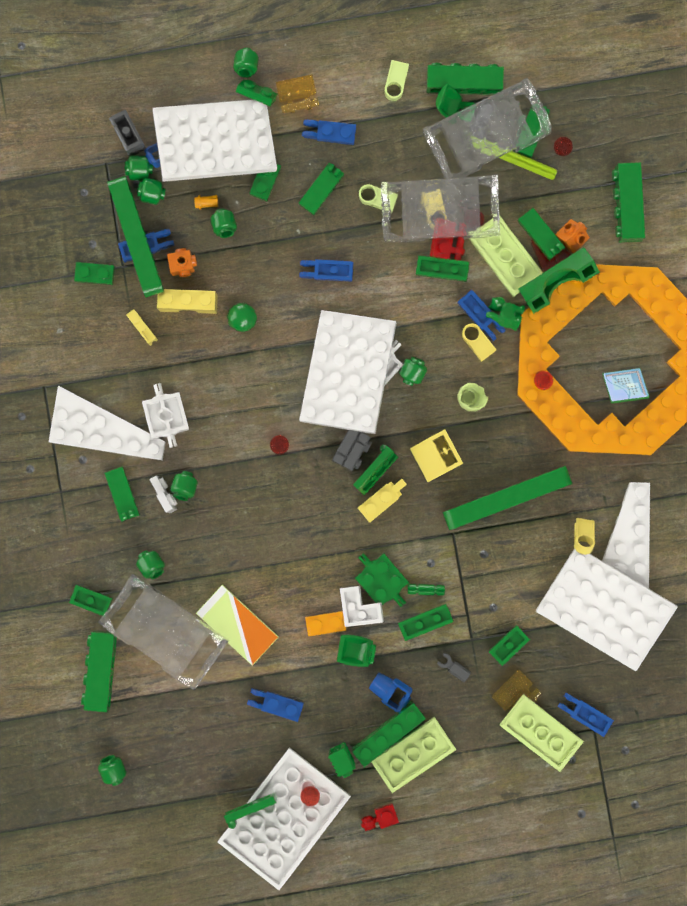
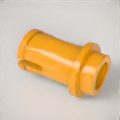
(206, 201)

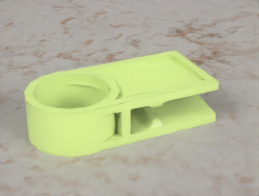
(396, 76)
(376, 202)

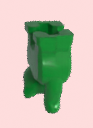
(509, 313)

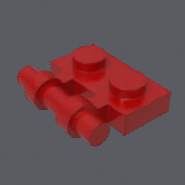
(443, 248)

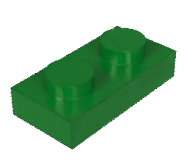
(261, 94)
(264, 184)
(94, 273)
(90, 600)
(509, 645)

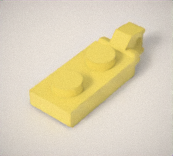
(381, 500)

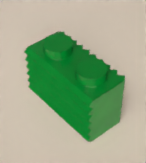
(342, 760)

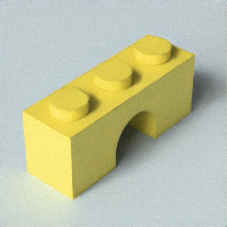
(192, 300)

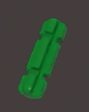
(426, 589)

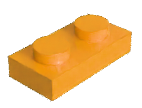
(325, 623)

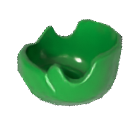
(241, 317)

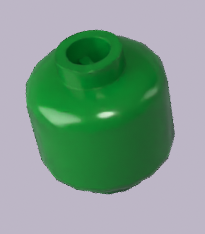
(245, 62)
(138, 168)
(150, 191)
(223, 223)
(413, 371)
(184, 486)
(150, 564)
(112, 770)

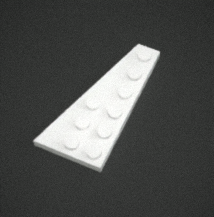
(91, 427)
(630, 538)

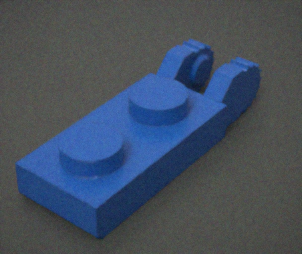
(331, 131)
(153, 243)
(328, 270)
(477, 310)
(277, 705)
(587, 715)

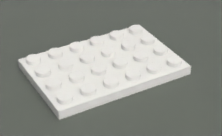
(214, 140)
(348, 371)
(606, 608)
(283, 833)

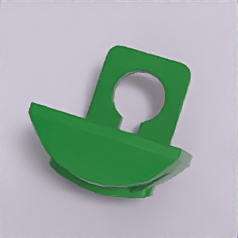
(450, 101)
(356, 651)

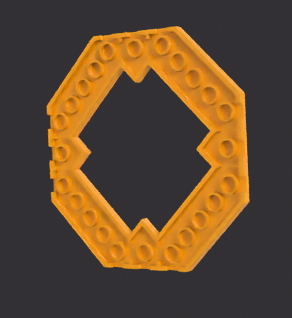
(555, 405)

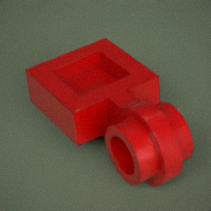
(385, 816)

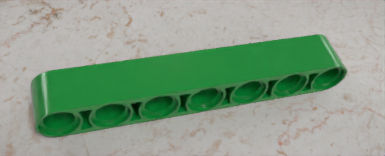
(135, 236)
(507, 498)

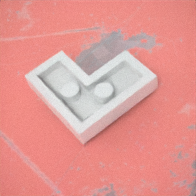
(167, 500)
(355, 612)

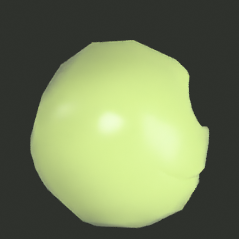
(472, 397)

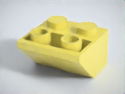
(436, 455)

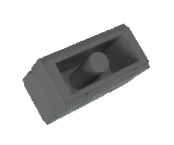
(127, 133)
(351, 449)

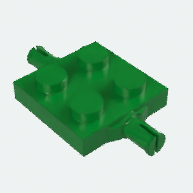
(382, 579)

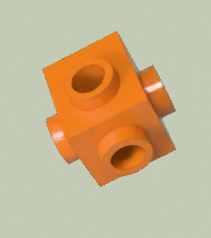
(573, 235)
(175, 260)

